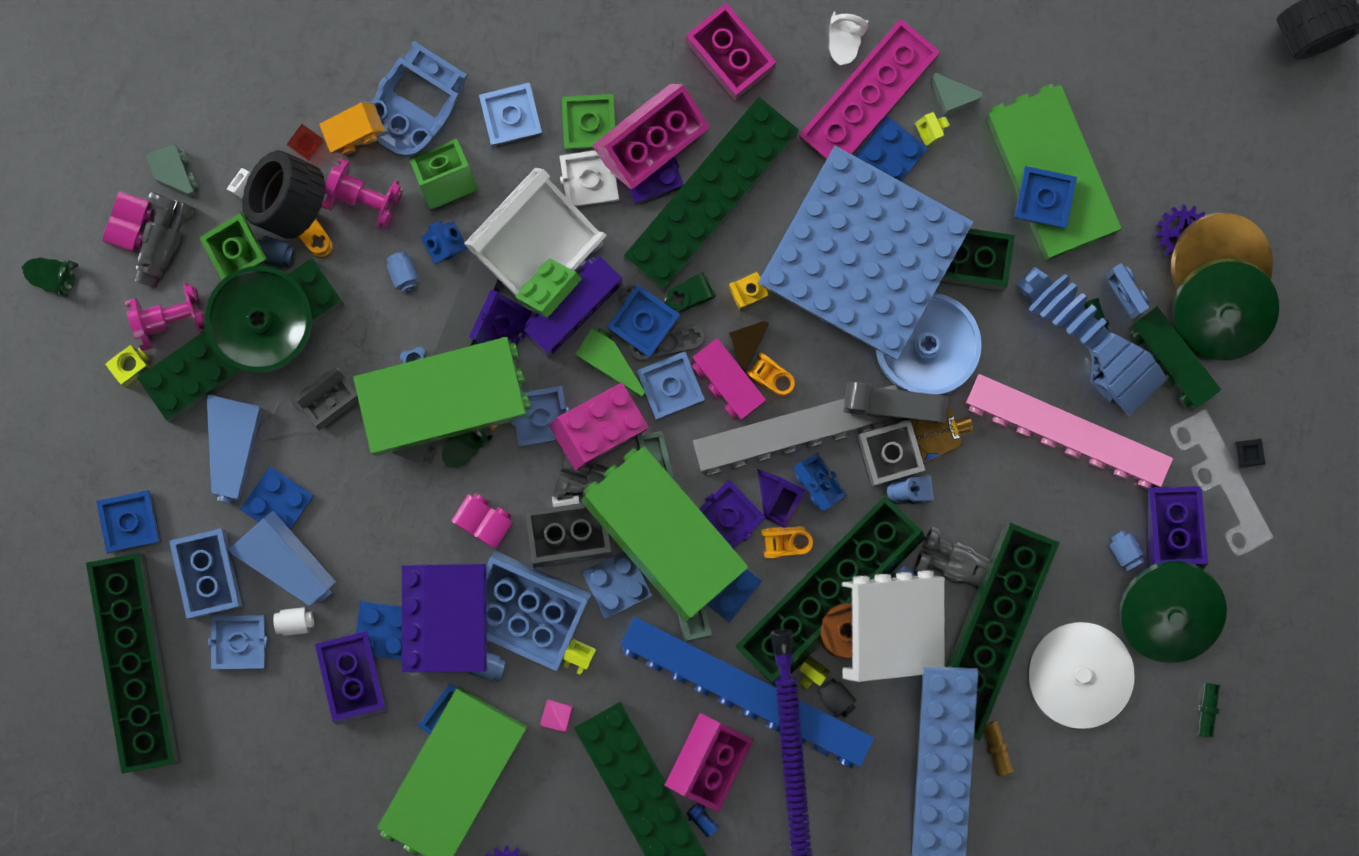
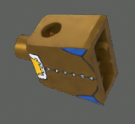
(940, 439)

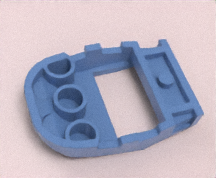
(405, 124)

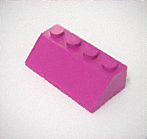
(651, 135)

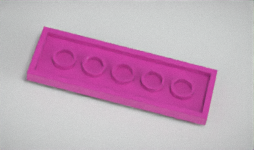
(870, 91)

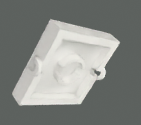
(587, 179)

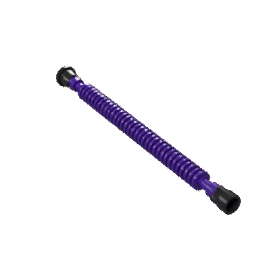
(792, 745)

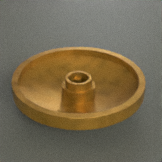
(1218, 238)

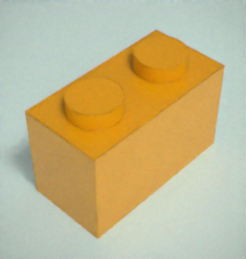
(351, 128)

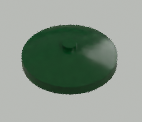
(1226, 309)
(258, 319)
(1173, 611)

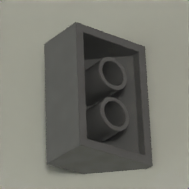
(565, 535)

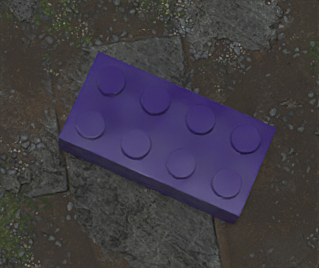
(595, 288)

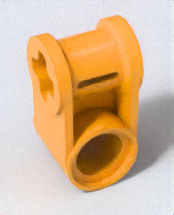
(314, 233)
(769, 375)
(784, 541)

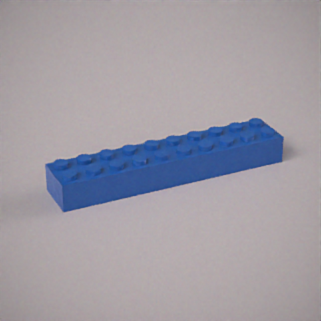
(743, 690)

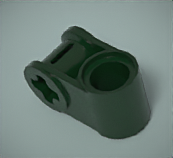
(693, 293)

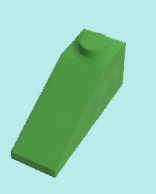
(605, 357)

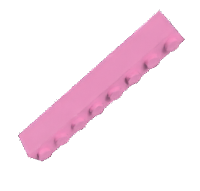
(1068, 432)

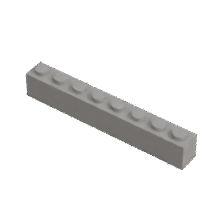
(781, 434)

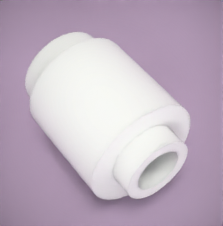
(293, 621)

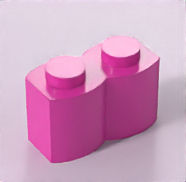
(127, 222)
(482, 521)

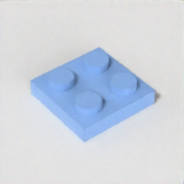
(510, 114)

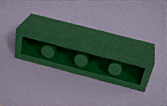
(1175, 359)

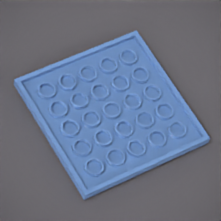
(865, 252)

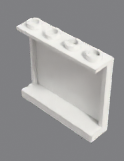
(531, 228)
(896, 625)

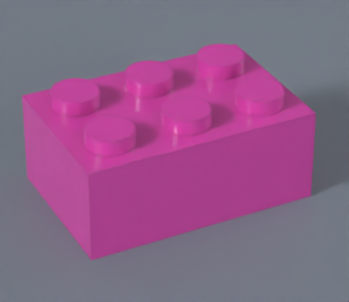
(730, 51)
(598, 426)
(709, 762)

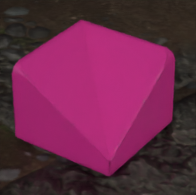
(556, 715)

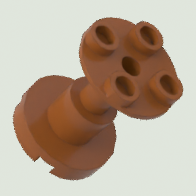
(838, 631)

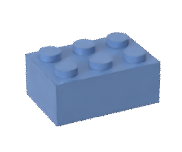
(206, 574)

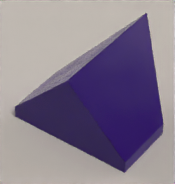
(778, 498)

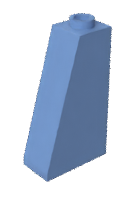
(231, 445)
(284, 560)

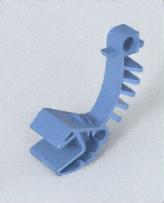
(1118, 366)

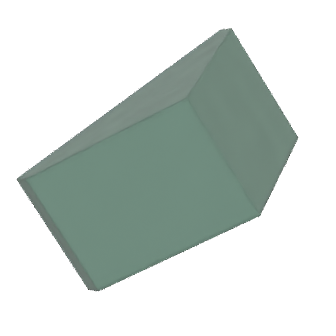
(953, 95)

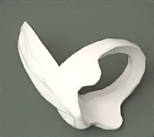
(845, 37)

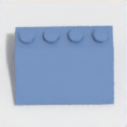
(531, 610)

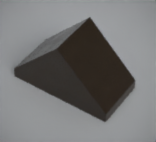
(746, 341)

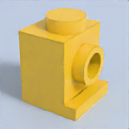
(743, 298)

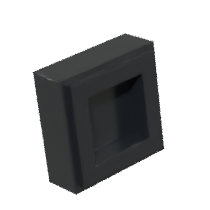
(1249, 453)

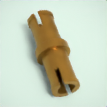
(998, 748)

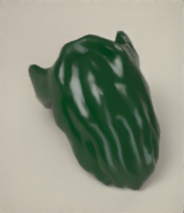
(50, 274)
(462, 447)

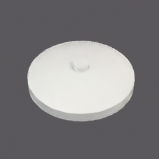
(1081, 675)

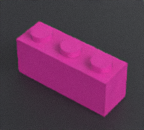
(727, 380)

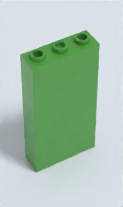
(1046, 136)
(442, 396)
(663, 532)
(452, 776)

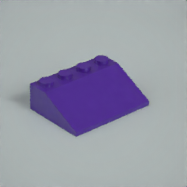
(444, 618)

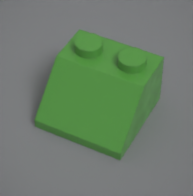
(443, 174)
(233, 246)

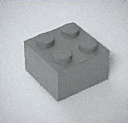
(891, 453)

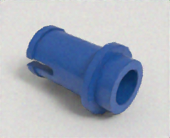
(702, 819)

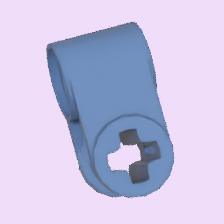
(913, 490)

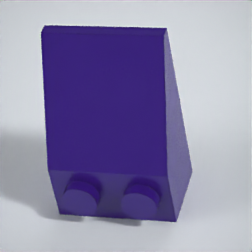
(1176, 525)
(351, 678)

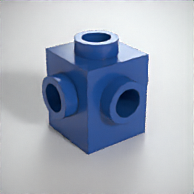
(444, 241)

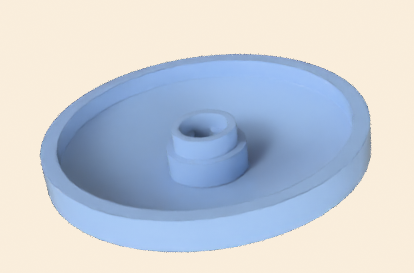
(939, 351)

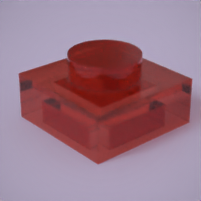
(305, 142)

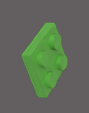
(586, 119)
(548, 287)

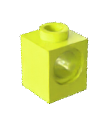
(116, 365)

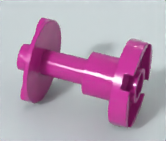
(352, 190)
(156, 319)

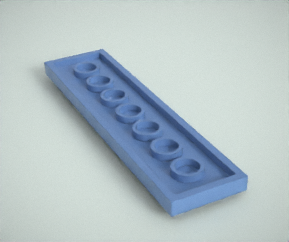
(944, 761)

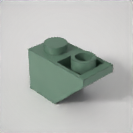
(170, 169)

